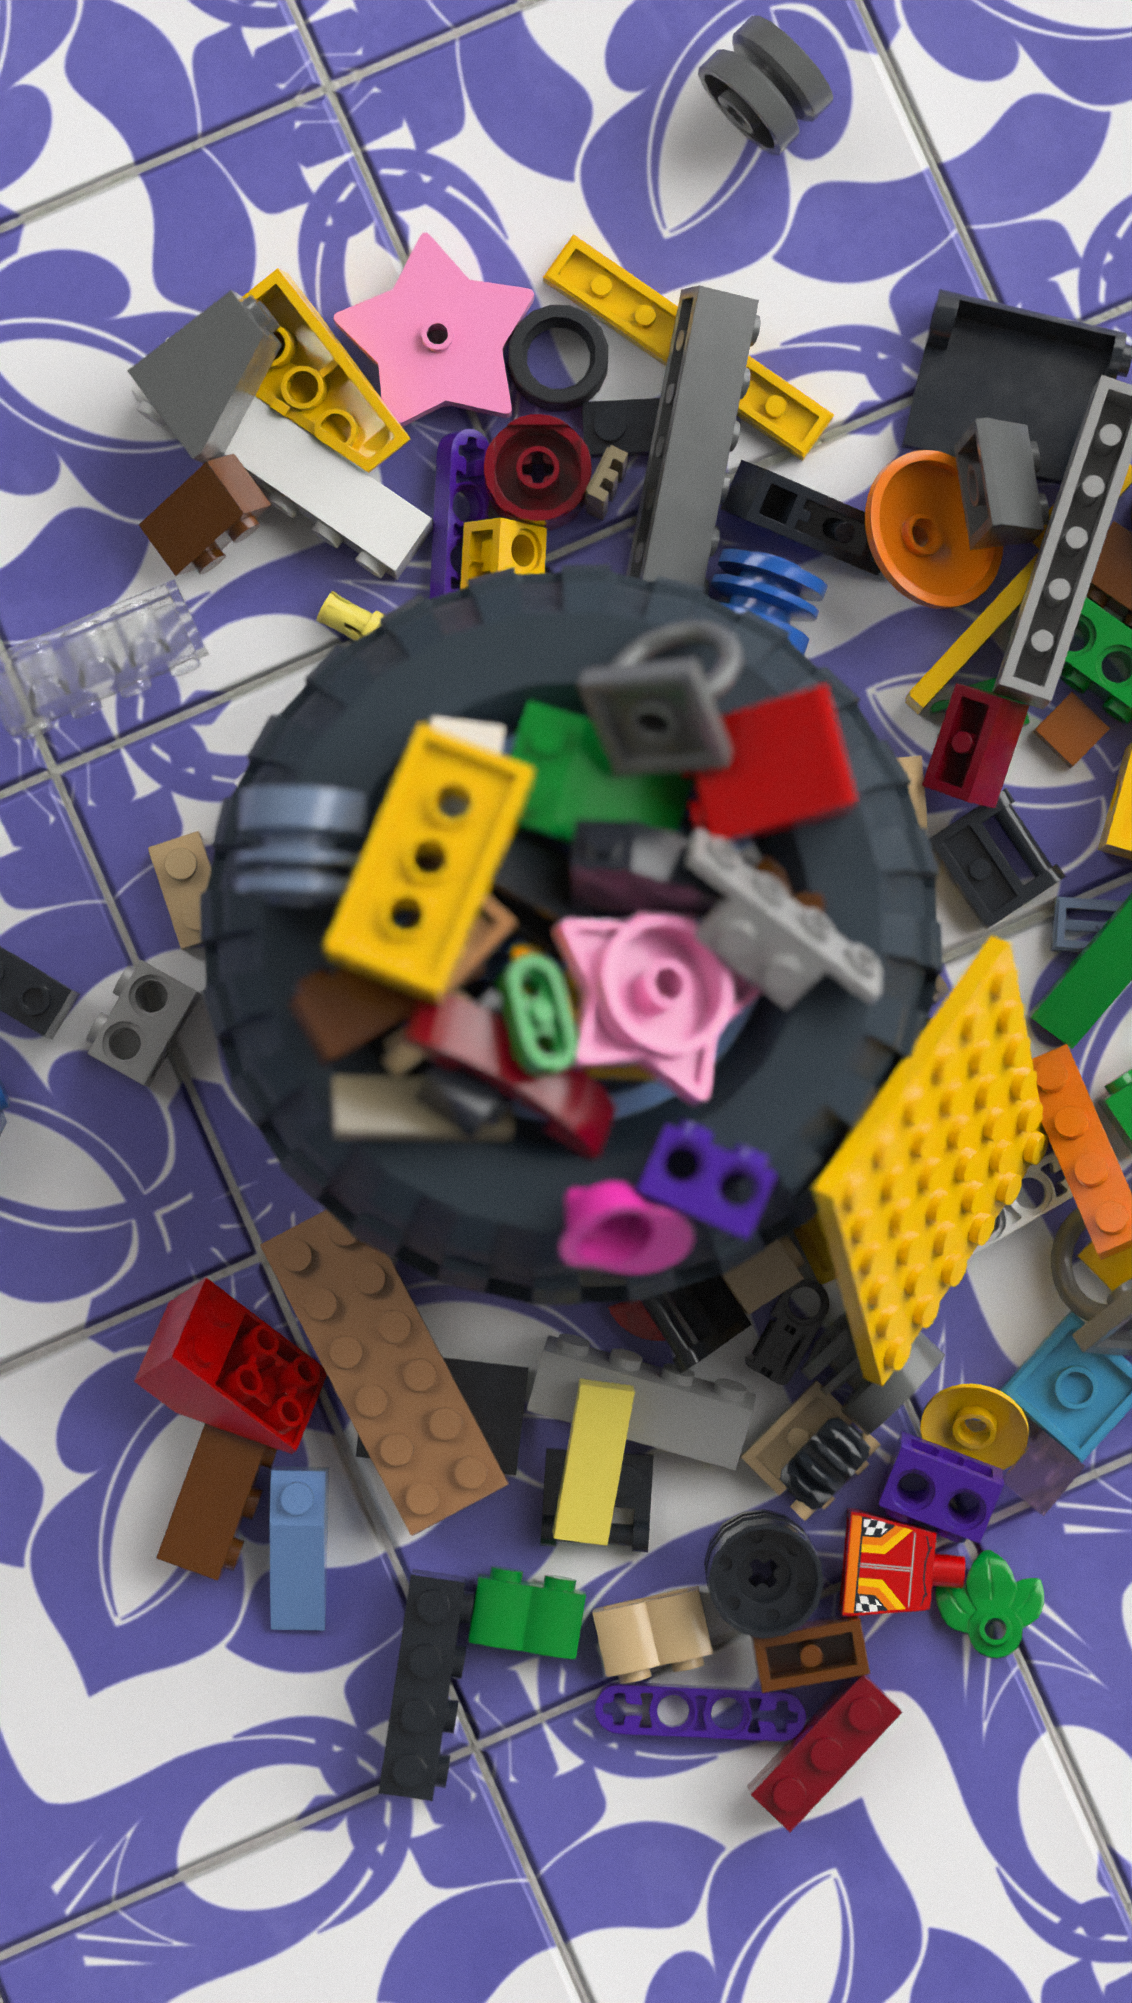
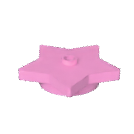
(430, 297)
(651, 997)

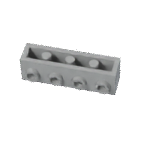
(668, 1406)

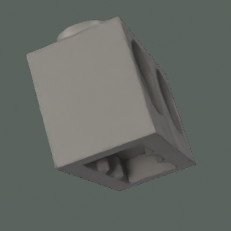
(156, 1030)

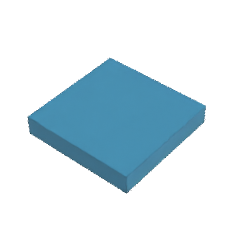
(1072, 1392)

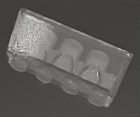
(98, 658)

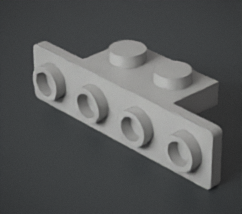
(770, 934)

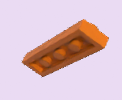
(1084, 1152)

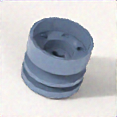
(299, 843)

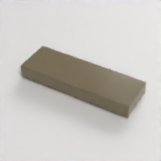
(387, 1111)

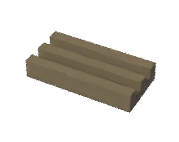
(604, 482)

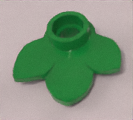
(990, 1597)

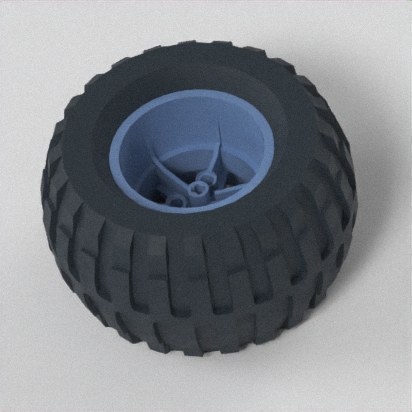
(779, 1076)

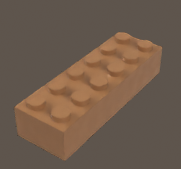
(385, 1371)

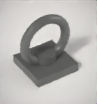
(664, 711)
(1108, 1324)

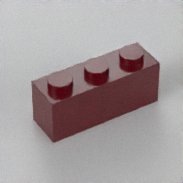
(823, 1750)

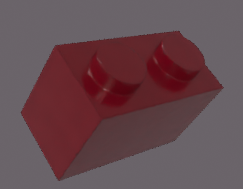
(975, 745)

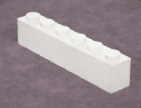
(323, 488)

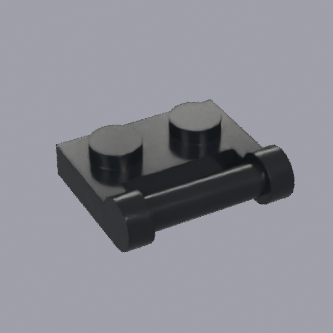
(981, 868)
(708, 1311)
(632, 1492)

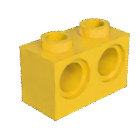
(499, 545)

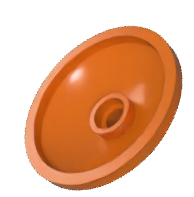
(924, 500)

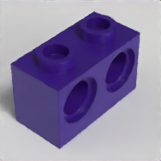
(701, 1194)
(946, 1475)

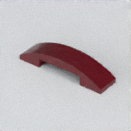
(479, 1040)

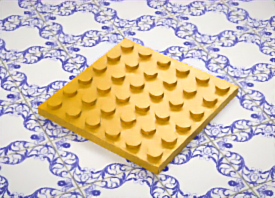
(933, 1163)

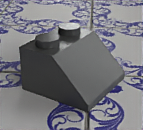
(1000, 484)

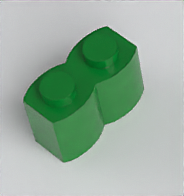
(527, 1614)

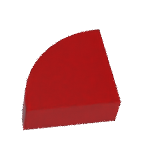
(636, 1320)

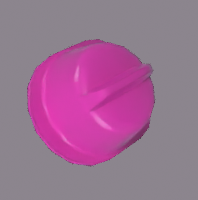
(620, 1233)

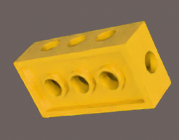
(409, 827)

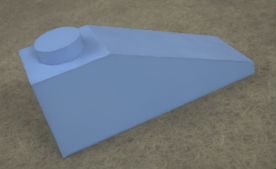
(298, 1547)

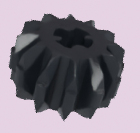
(825, 1463)

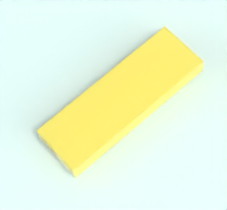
(593, 1462)

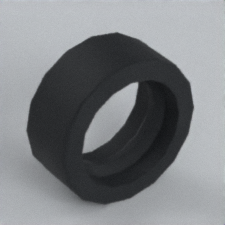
(558, 317)

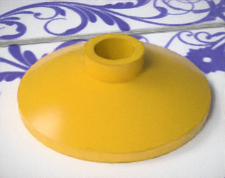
(995, 1439)

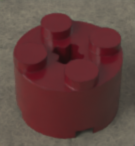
(529, 442)

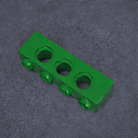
(1082, 669)

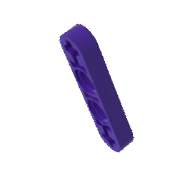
(446, 525)
(699, 1719)

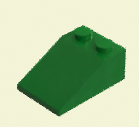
(578, 781)

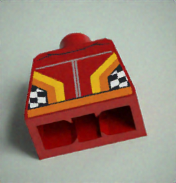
(892, 1566)

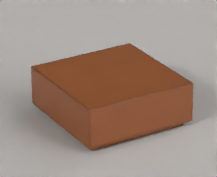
(1071, 730)

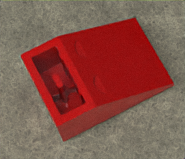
(230, 1369)

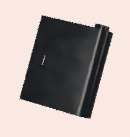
(1009, 368)

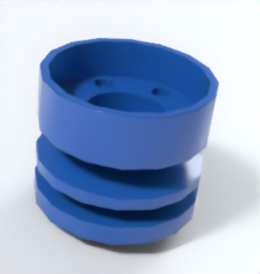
(770, 589)

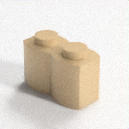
(653, 1633)

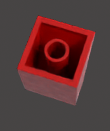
(782, 770)

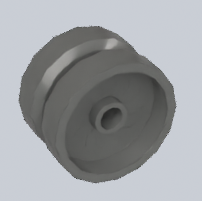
(765, 85)

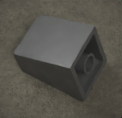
(210, 373)

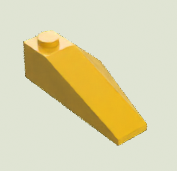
(320, 383)

